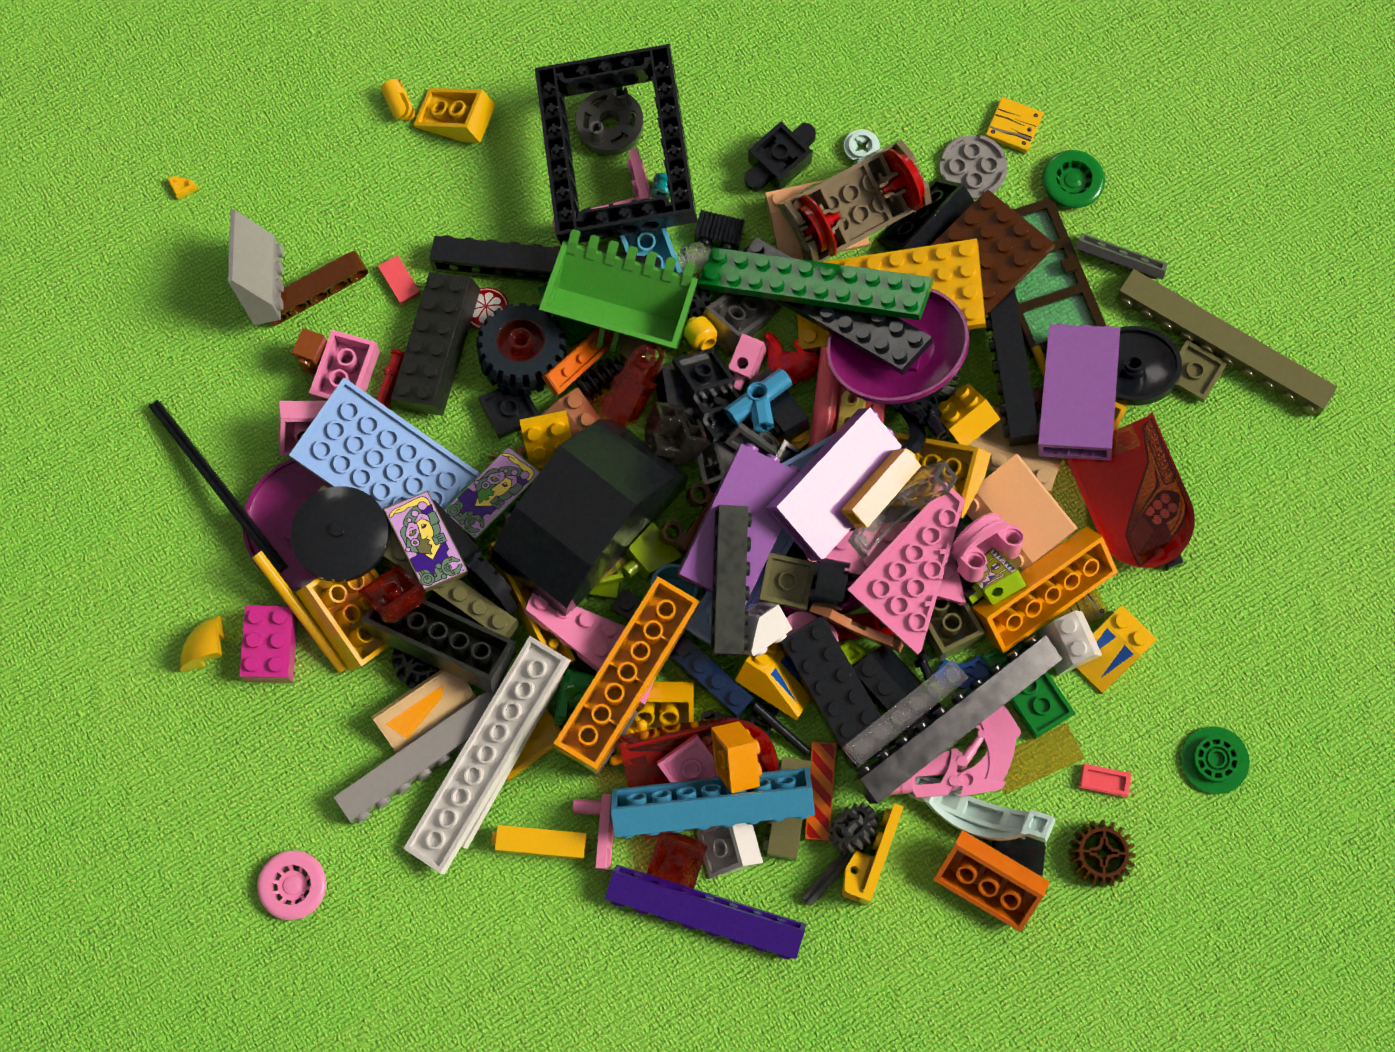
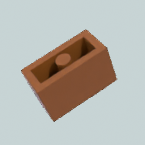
(309, 350)

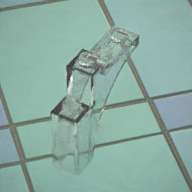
(924, 486)

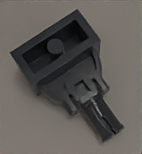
(927, 413)

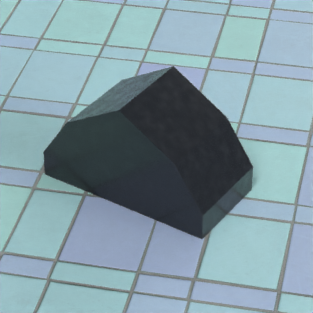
(585, 513)

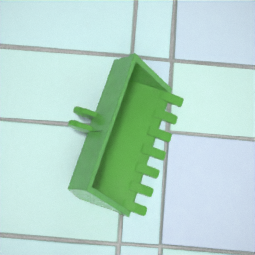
(620, 292)

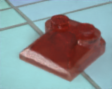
(393, 594)
(677, 859)

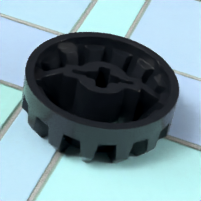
(409, 671)

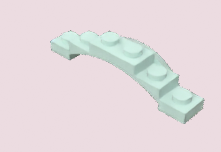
(986, 819)

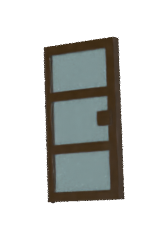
(1057, 286)

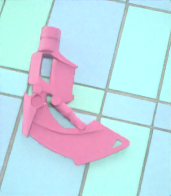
(999, 734)

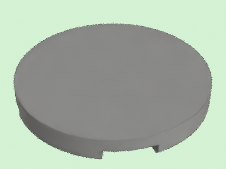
(975, 163)

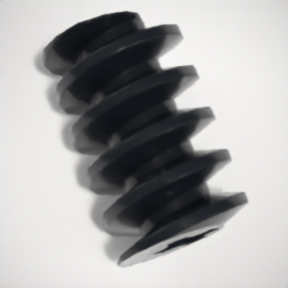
(599, 378)

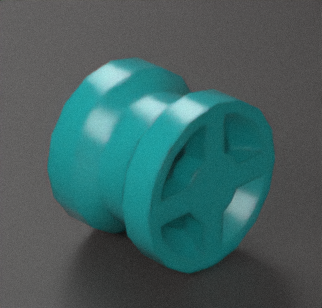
(660, 186)

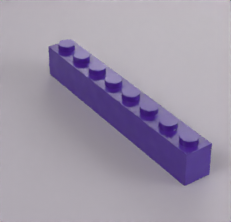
(706, 912)

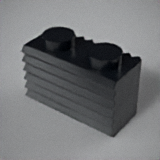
(719, 230)

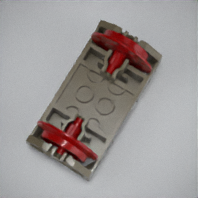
(856, 202)

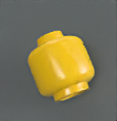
(700, 333)

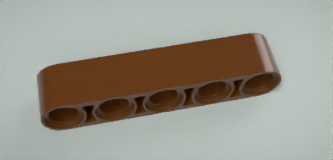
(321, 285)

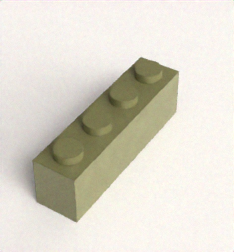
(785, 834)

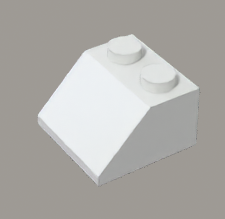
(1072, 641)
(730, 849)

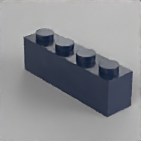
(710, 677)

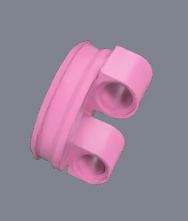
(979, 539)

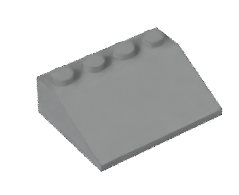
(255, 269)

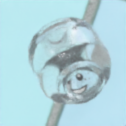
(694, 253)

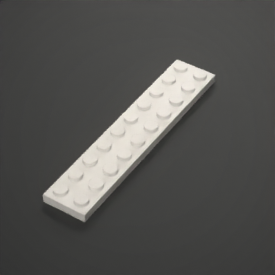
(486, 755)

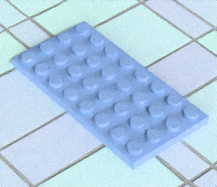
(378, 452)

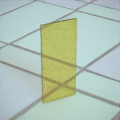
(1042, 757)

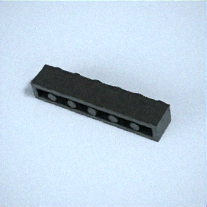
(729, 580)

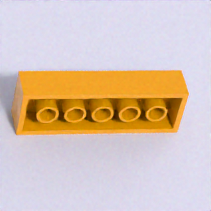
(1073, 566)

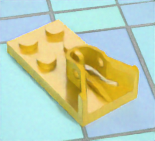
(861, 886)

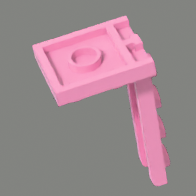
(639, 181)

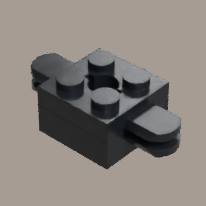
(779, 156)

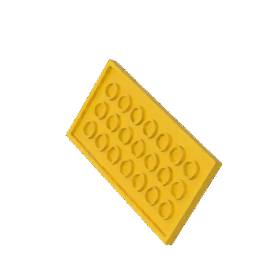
(953, 270)

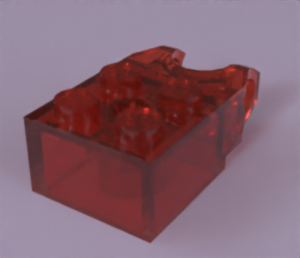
(633, 386)

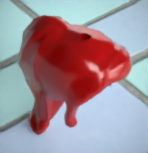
(798, 365)

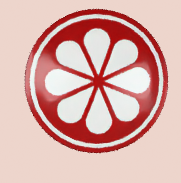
(488, 301)

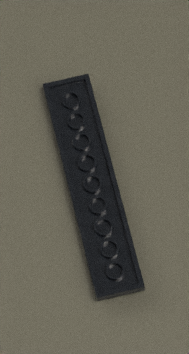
(879, 336)

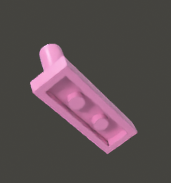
(605, 834)

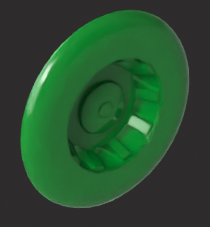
(1070, 187)
(1215, 760)

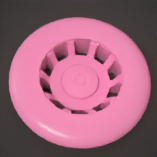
(291, 885)

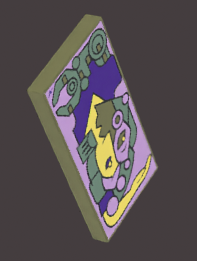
(425, 541)

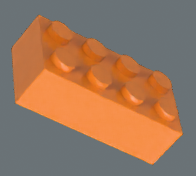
(991, 881)

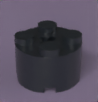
(830, 583)

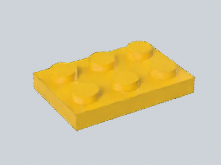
(544, 435)

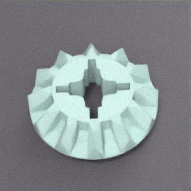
(860, 137)

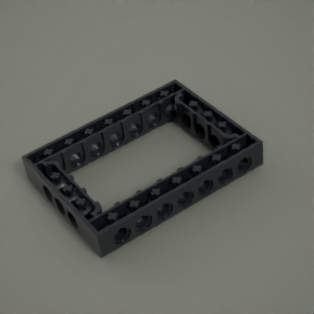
(599, 74)

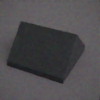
(1025, 851)

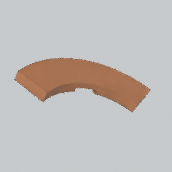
(866, 632)

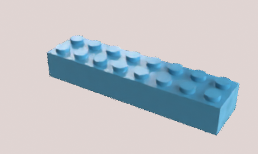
(710, 803)

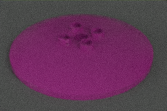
(933, 369)
(273, 510)

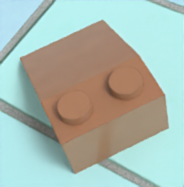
(578, 410)

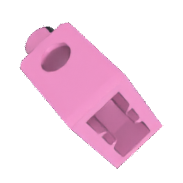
(750, 353)

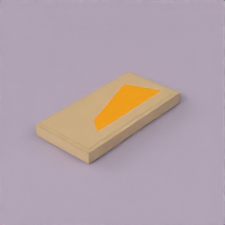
(422, 708)

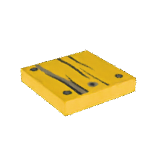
(1014, 125)

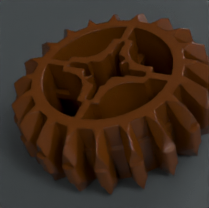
(1102, 864)

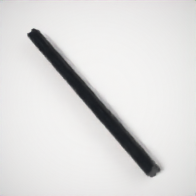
(218, 486)

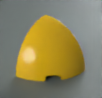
(202, 644)

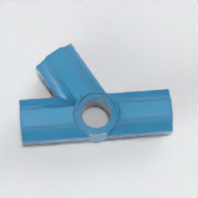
(759, 408)

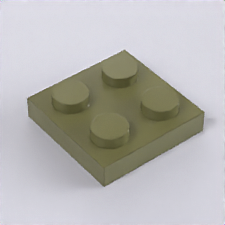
(1198, 371)
(787, 581)

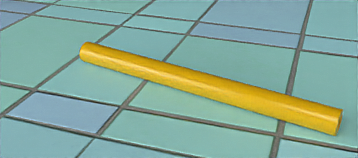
(299, 610)

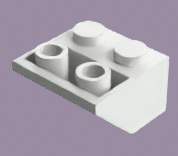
(765, 626)

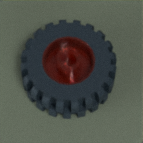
(520, 347)

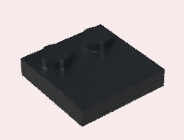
(506, 410)

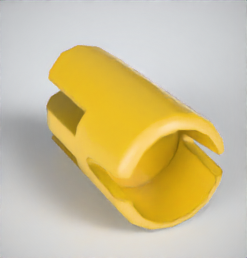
(398, 100)

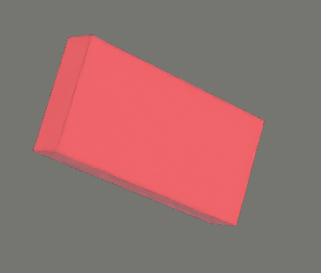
(399, 280)
(1104, 780)

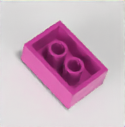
(268, 644)

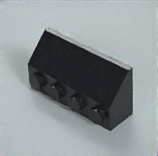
(931, 221)
(888, 681)

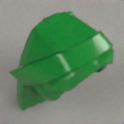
(570, 692)

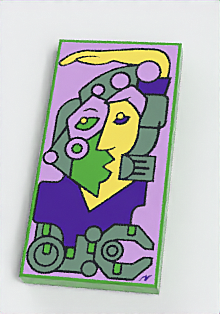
(492, 494)

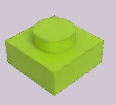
(853, 652)

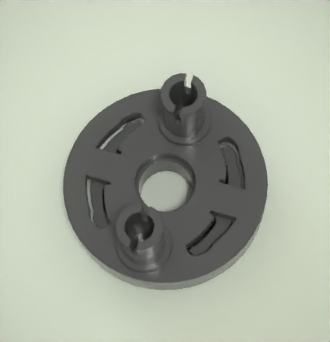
(617, 106)

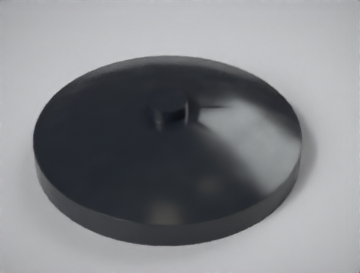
(1146, 366)
(339, 534)

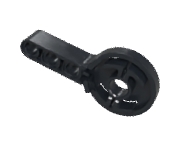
(480, 573)

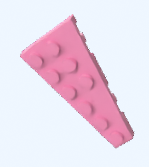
(581, 630)

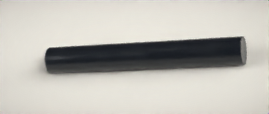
(780, 728)

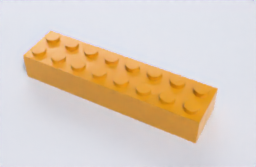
(626, 674)

